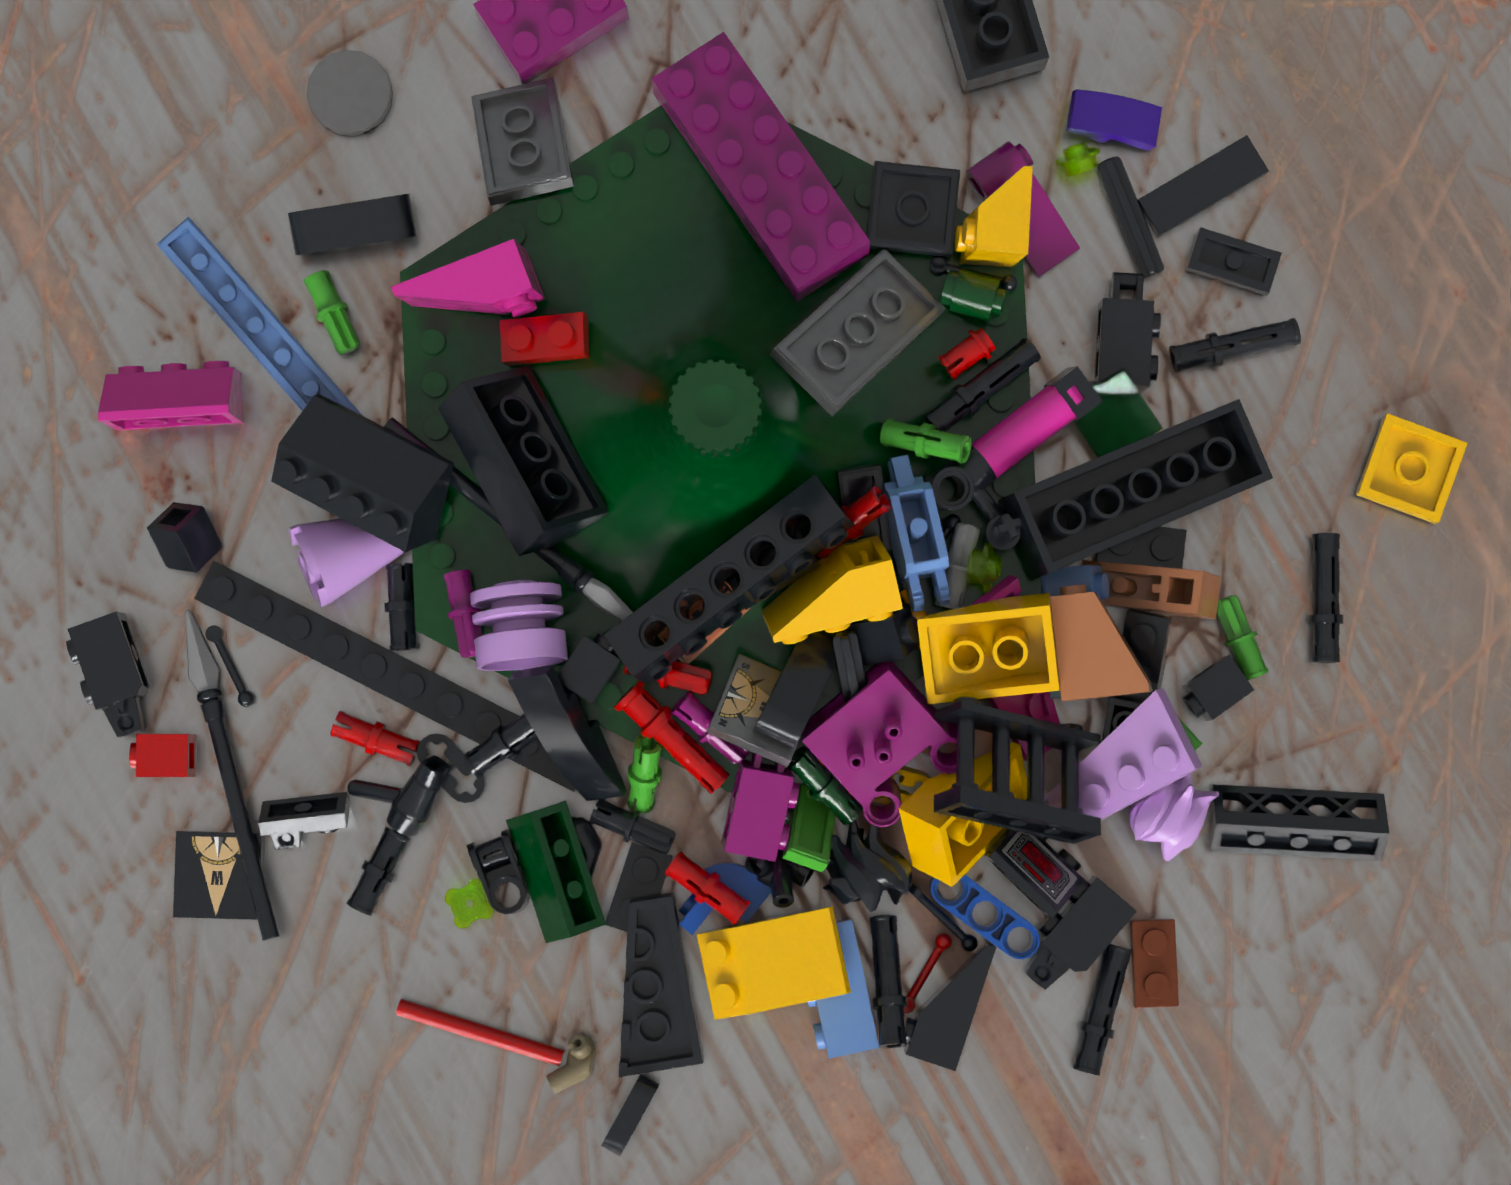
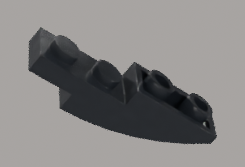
(1148, 639)

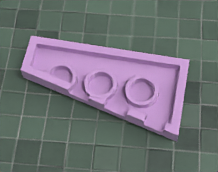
(1134, 760)

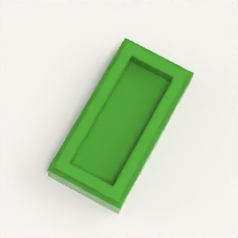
(809, 832)

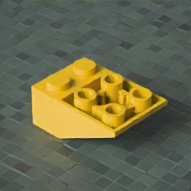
(849, 586)

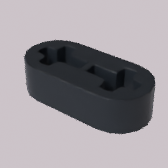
(456, 757)
(630, 1115)

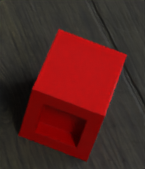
(164, 755)

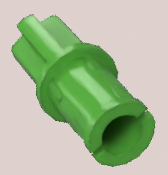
(332, 311)
(1240, 637)

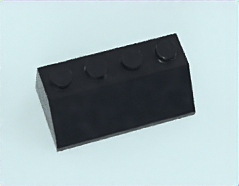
(522, 459)
(364, 474)

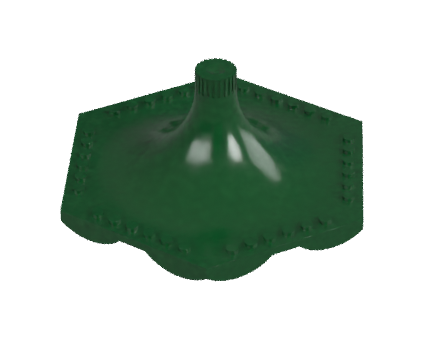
(680, 396)

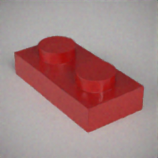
(544, 338)

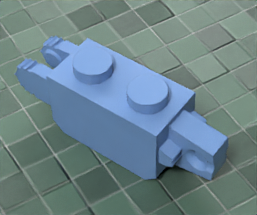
(916, 533)

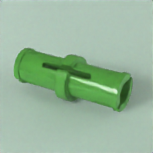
(925, 440)
(644, 774)

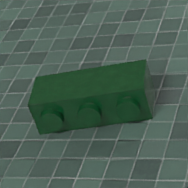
(556, 872)

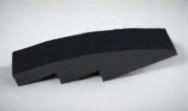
(566, 734)

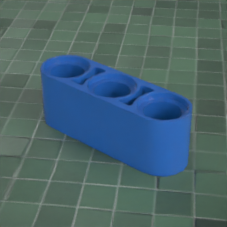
(999, 928)

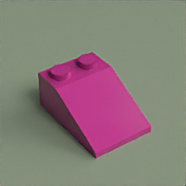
(486, 282)

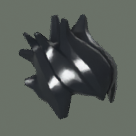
(866, 868)

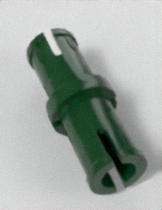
(824, 786)

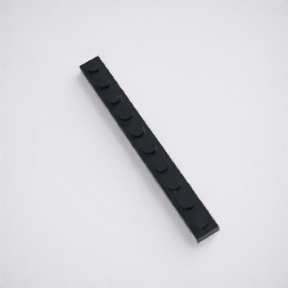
(366, 662)

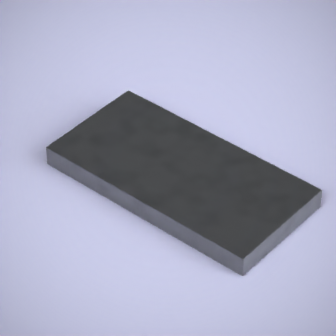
(857, 332)

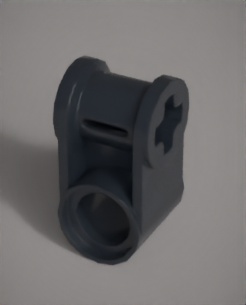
(499, 871)

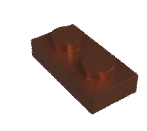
(1154, 963)

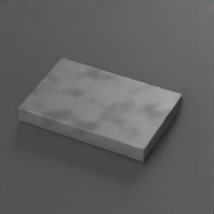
(522, 141)

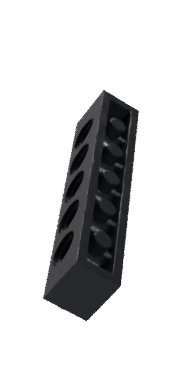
(775, 528)

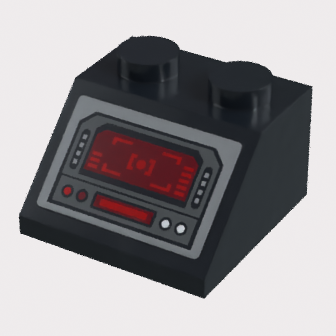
(1036, 869)

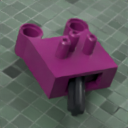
(875, 730)

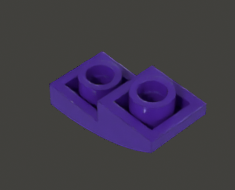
(1114, 117)

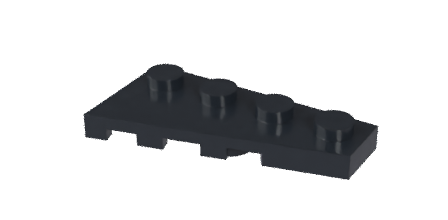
(658, 1000)

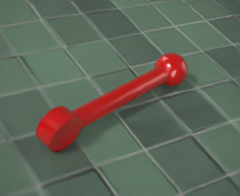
(942, 942)

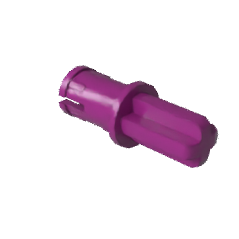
(459, 589)
(699, 718)

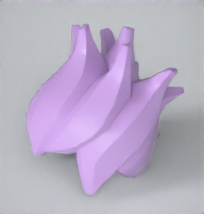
(1171, 816)

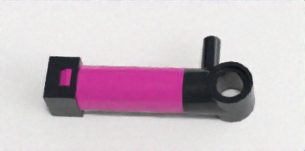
(1059, 403)

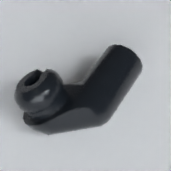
(589, 842)

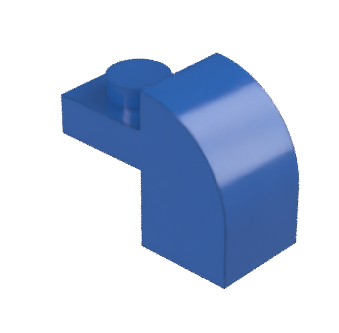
(738, 880)

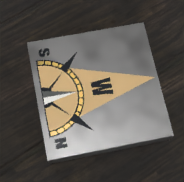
(741, 707)

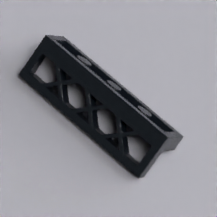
(1299, 830)

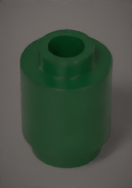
(973, 294)

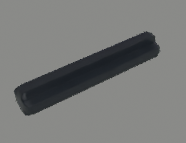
(1130, 217)

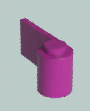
(1048, 235)

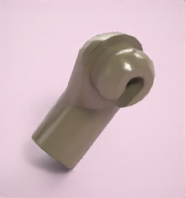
(578, 1064)

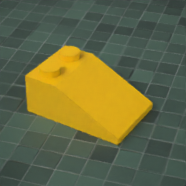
(989, 649)
(947, 844)
(773, 963)

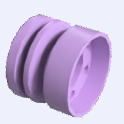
(518, 624)

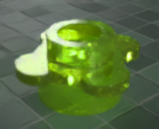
(1078, 159)
(984, 567)
(457, 898)

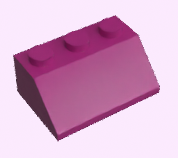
(172, 397)

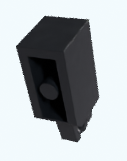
(111, 670)
(1079, 933)

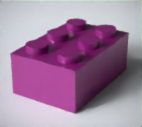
(546, 32)

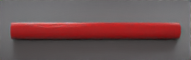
(480, 1032)

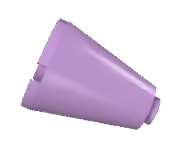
(338, 556)

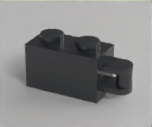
(1127, 332)

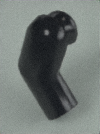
(774, 875)

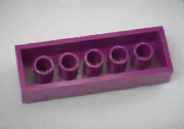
(760, 166)

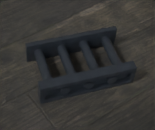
(999, 805)

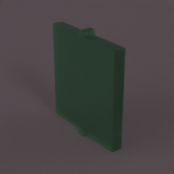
(1119, 418)

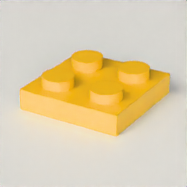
(1411, 468)

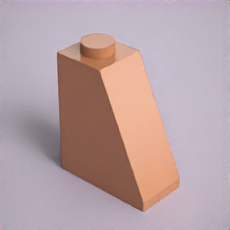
(1091, 649)

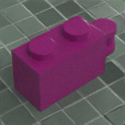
(759, 809)

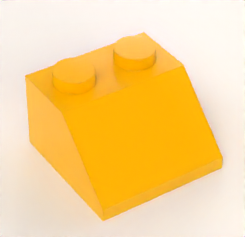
(999, 226)

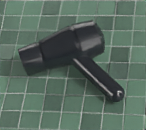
(413, 802)

